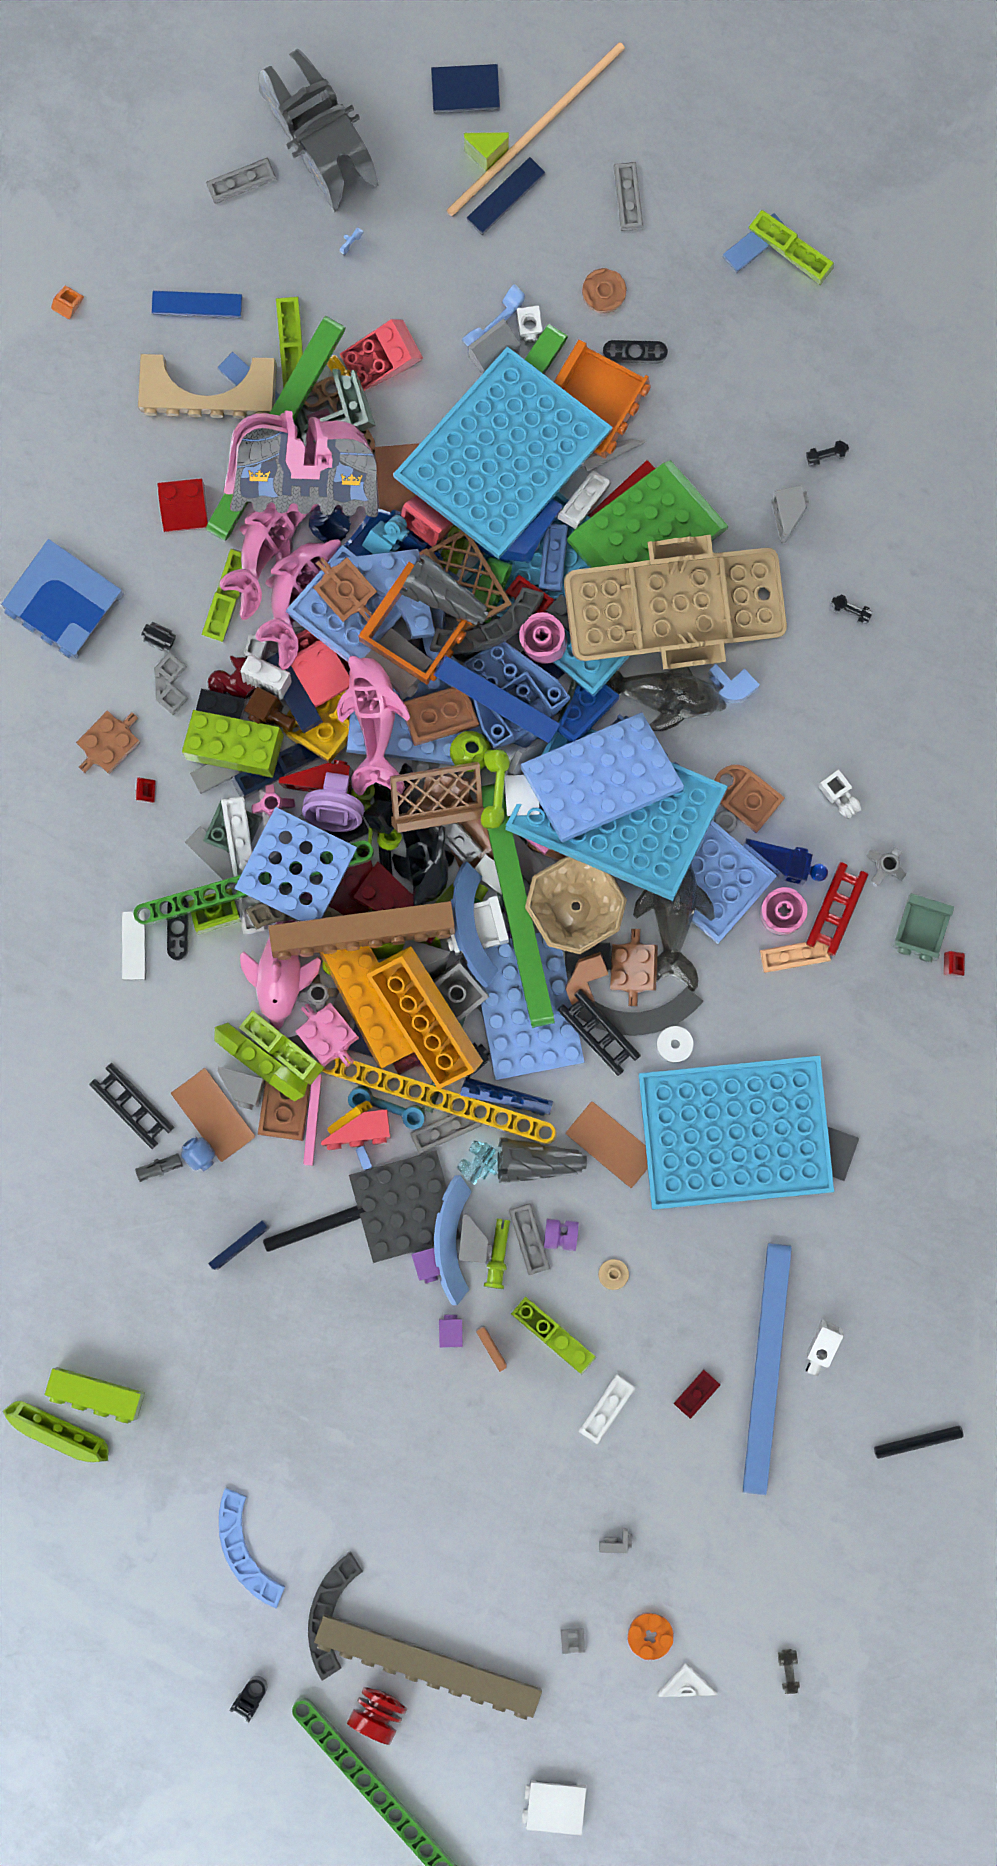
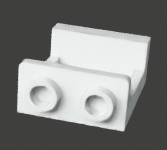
(488, 924)
(554, 1807)

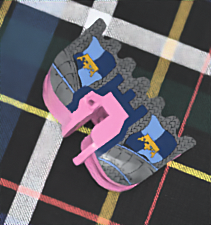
(276, 467)

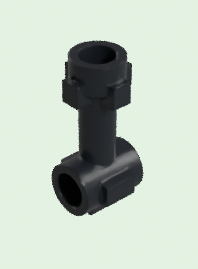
(838, 451)
(840, 603)

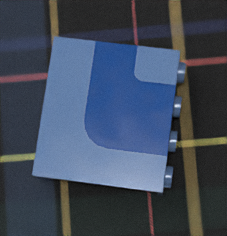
(60, 599)

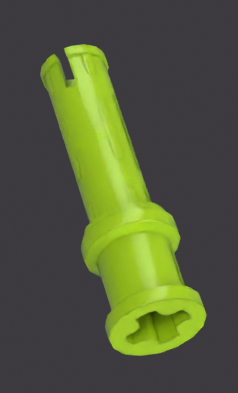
(496, 1266)

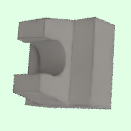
(573, 1640)

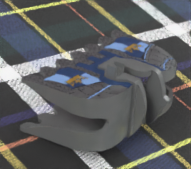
(319, 132)

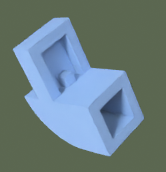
(733, 690)

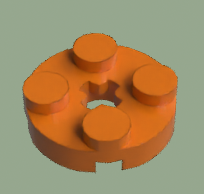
(637, 1633)

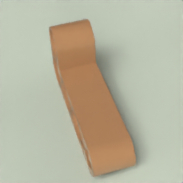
(333, 401)

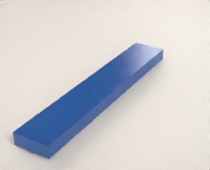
(496, 699)

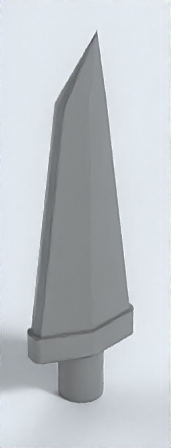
(622, 447)

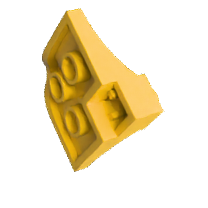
(326, 738)

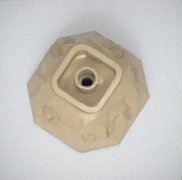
(570, 882)

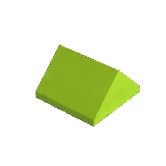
(486, 147)
(216, 916)

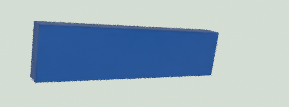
(196, 304)

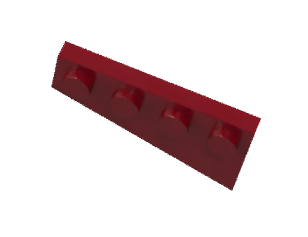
(383, 892)

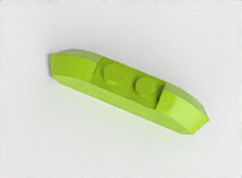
(260, 1061)
(56, 1433)

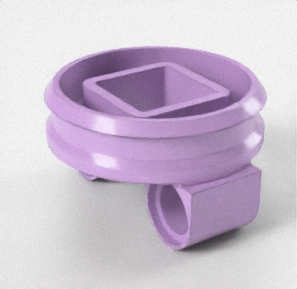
(332, 806)

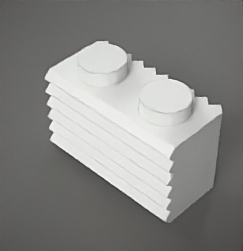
(265, 676)

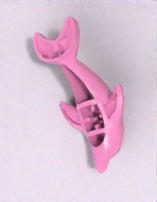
(265, 536)
(290, 579)
(375, 706)
(278, 980)

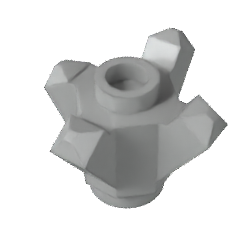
(886, 865)
(318, 994)

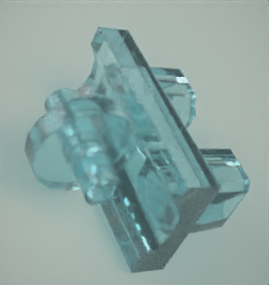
(482, 1163)

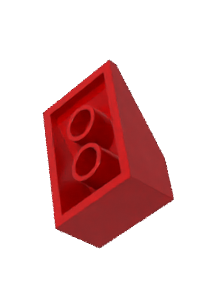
(314, 777)

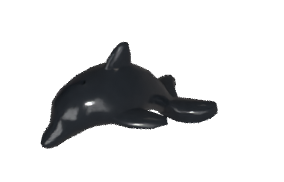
(425, 858)

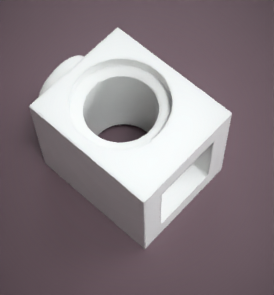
(529, 314)

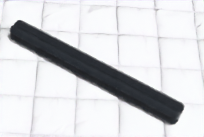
(312, 1228)

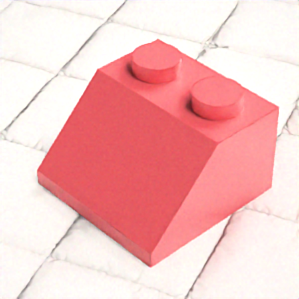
(425, 521)

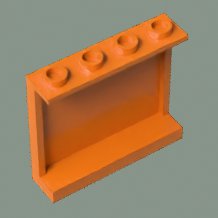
(604, 389)

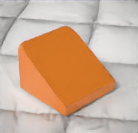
(66, 302)

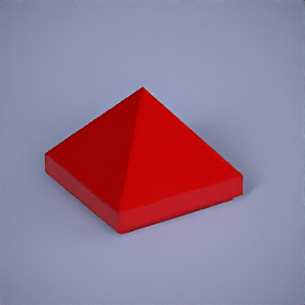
(145, 790)

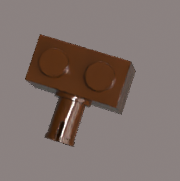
(267, 709)

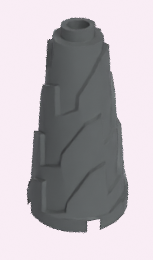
(440, 591)
(534, 1160)

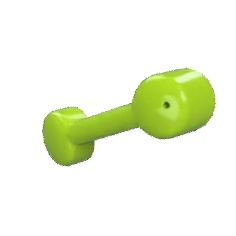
(497, 762)
(385, 841)

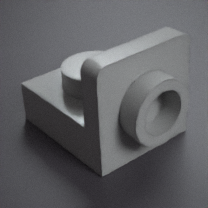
(611, 1544)

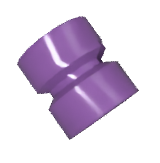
(568, 1230)

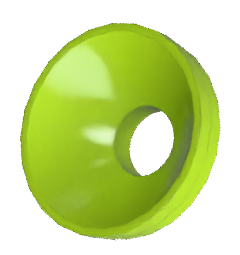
(460, 755)

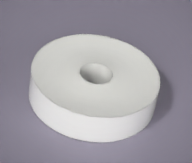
(685, 1044)

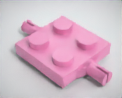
(327, 1034)

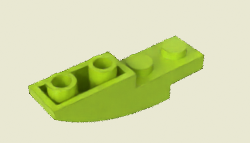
(553, 1335)

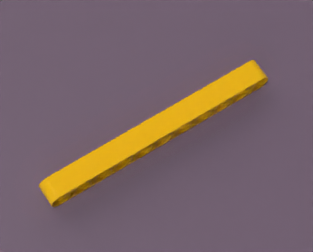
(446, 1105)

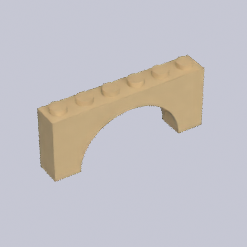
(248, 398)

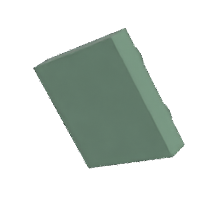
(217, 835)

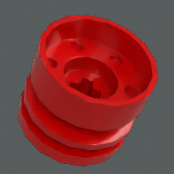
(377, 1714)

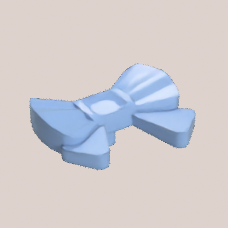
(355, 236)

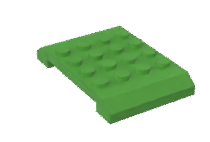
(651, 510)

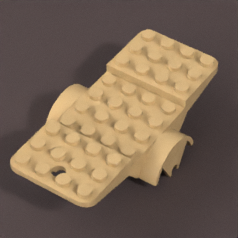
(675, 603)

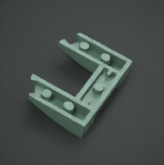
(354, 405)

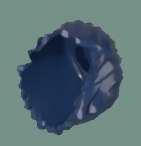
(329, 526)

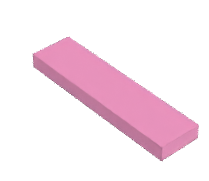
(312, 1121)

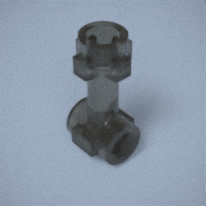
(787, 1659)

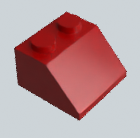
(183, 505)

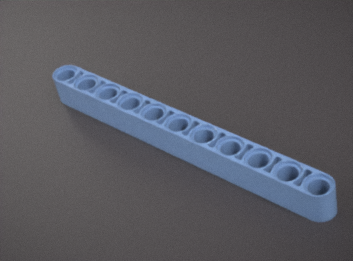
(767, 1369)

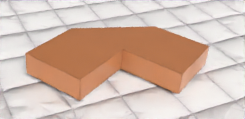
(586, 970)

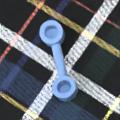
(512, 300)

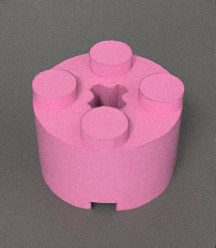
(532, 632)
(774, 920)

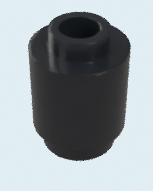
(158, 636)

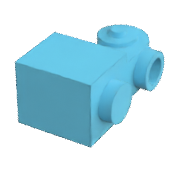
(386, 537)

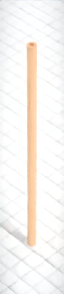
(535, 129)

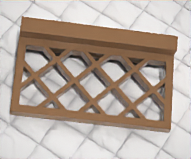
(443, 545)
(444, 814)

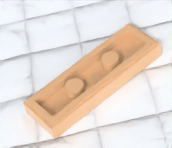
(793, 956)

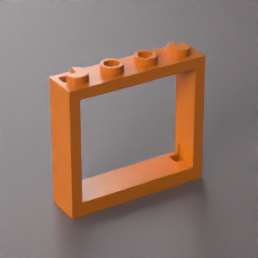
(380, 615)

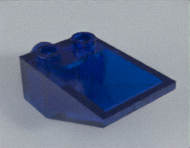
(787, 863)

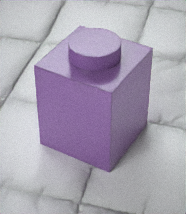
(426, 1265)
(450, 1331)

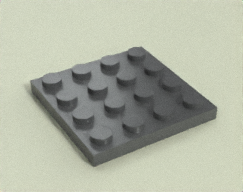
(400, 1204)

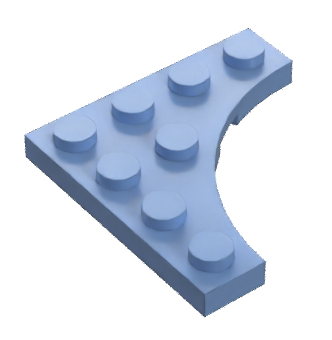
(382, 572)

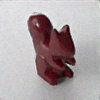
(233, 684)

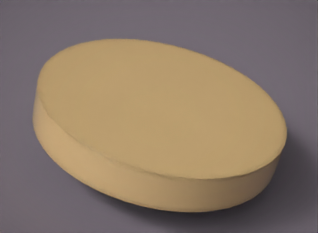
(613, 1274)

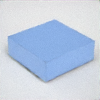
(363, 1157)

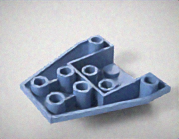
(516, 673)

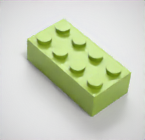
(232, 743)
(95, 1394)

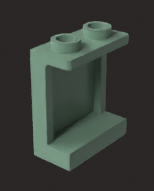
(922, 927)

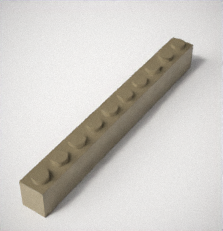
(428, 1666)

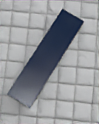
(505, 195)
(298, 700)

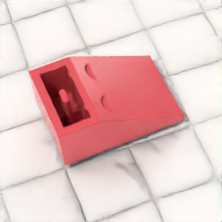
(382, 353)
(319, 669)
(368, 1126)

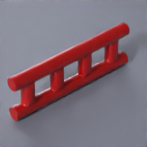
(840, 922)

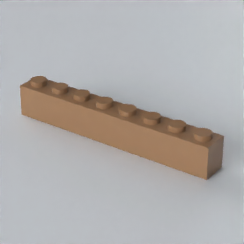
(361, 930)

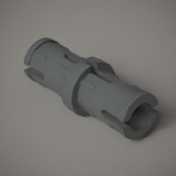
(158, 1167)

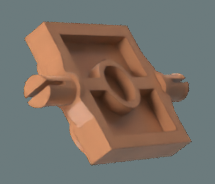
(344, 589)
(108, 742)
(634, 967)

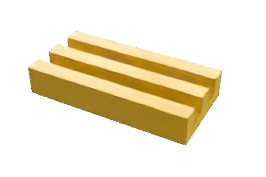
(352, 1114)

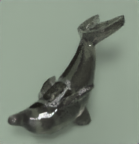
(671, 693)
(673, 924)

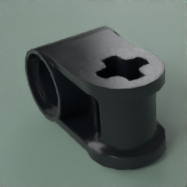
(247, 1701)

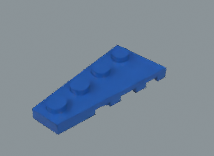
(497, 1094)

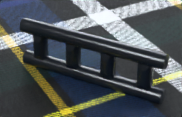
(584, 1032)
(117, 1106)

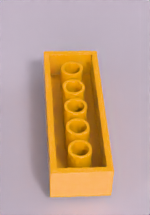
(365, 1005)
(424, 1018)

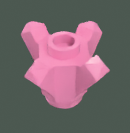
(271, 801)

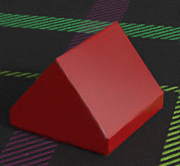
(954, 963)

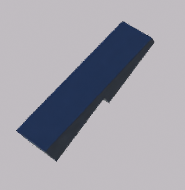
(288, 762)

